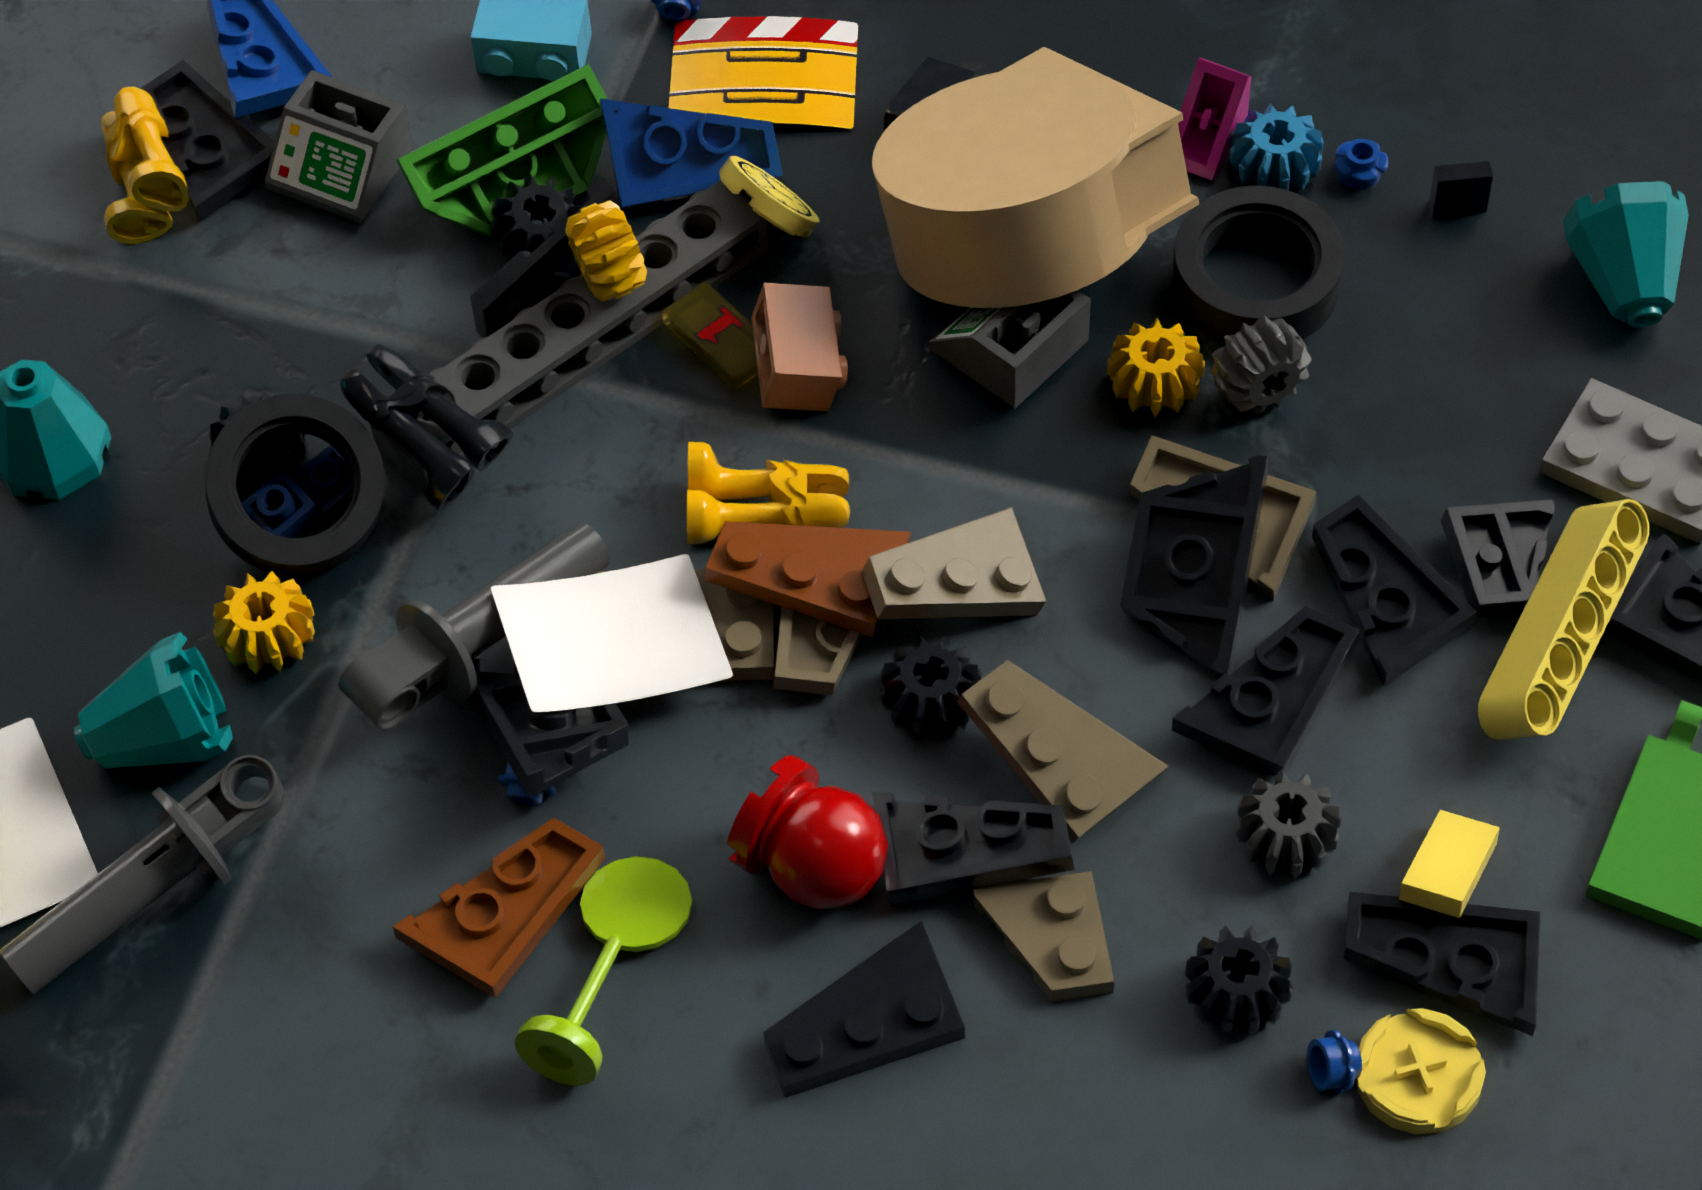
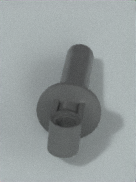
(437, 650)
(189, 838)

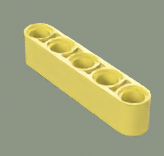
(1563, 620)

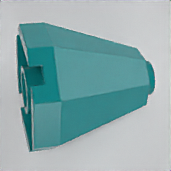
(1631, 247)
(47, 432)
(156, 712)

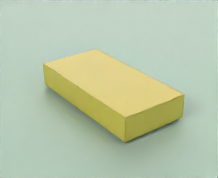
(1449, 863)

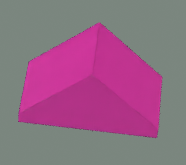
(1210, 111)

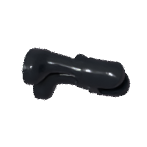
(417, 396)

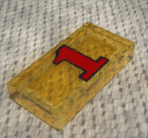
(715, 333)

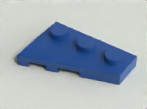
(259, 54)
(679, 152)

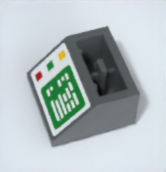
(338, 146)
(1015, 346)

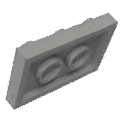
(1632, 451)

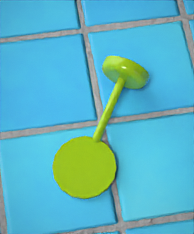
(627, 907)

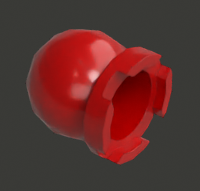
(816, 841)

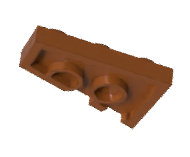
(803, 568)
(505, 911)

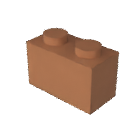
(798, 347)

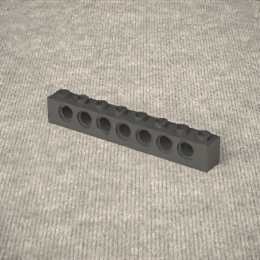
(576, 333)

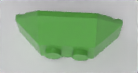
(543, 133)

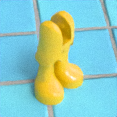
(143, 167)
(795, 491)

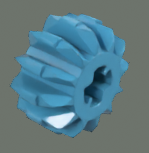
(1276, 149)

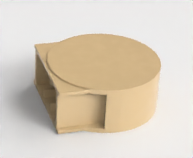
(1027, 182)

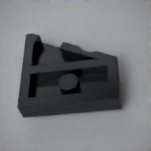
(1498, 552)

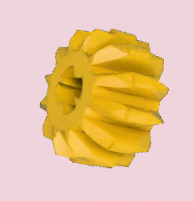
(606, 250)
(1156, 367)
(263, 622)

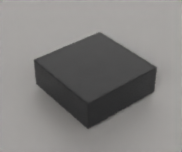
(1460, 188)

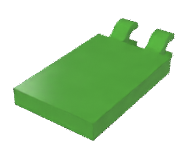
(1656, 839)

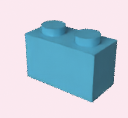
(531, 37)

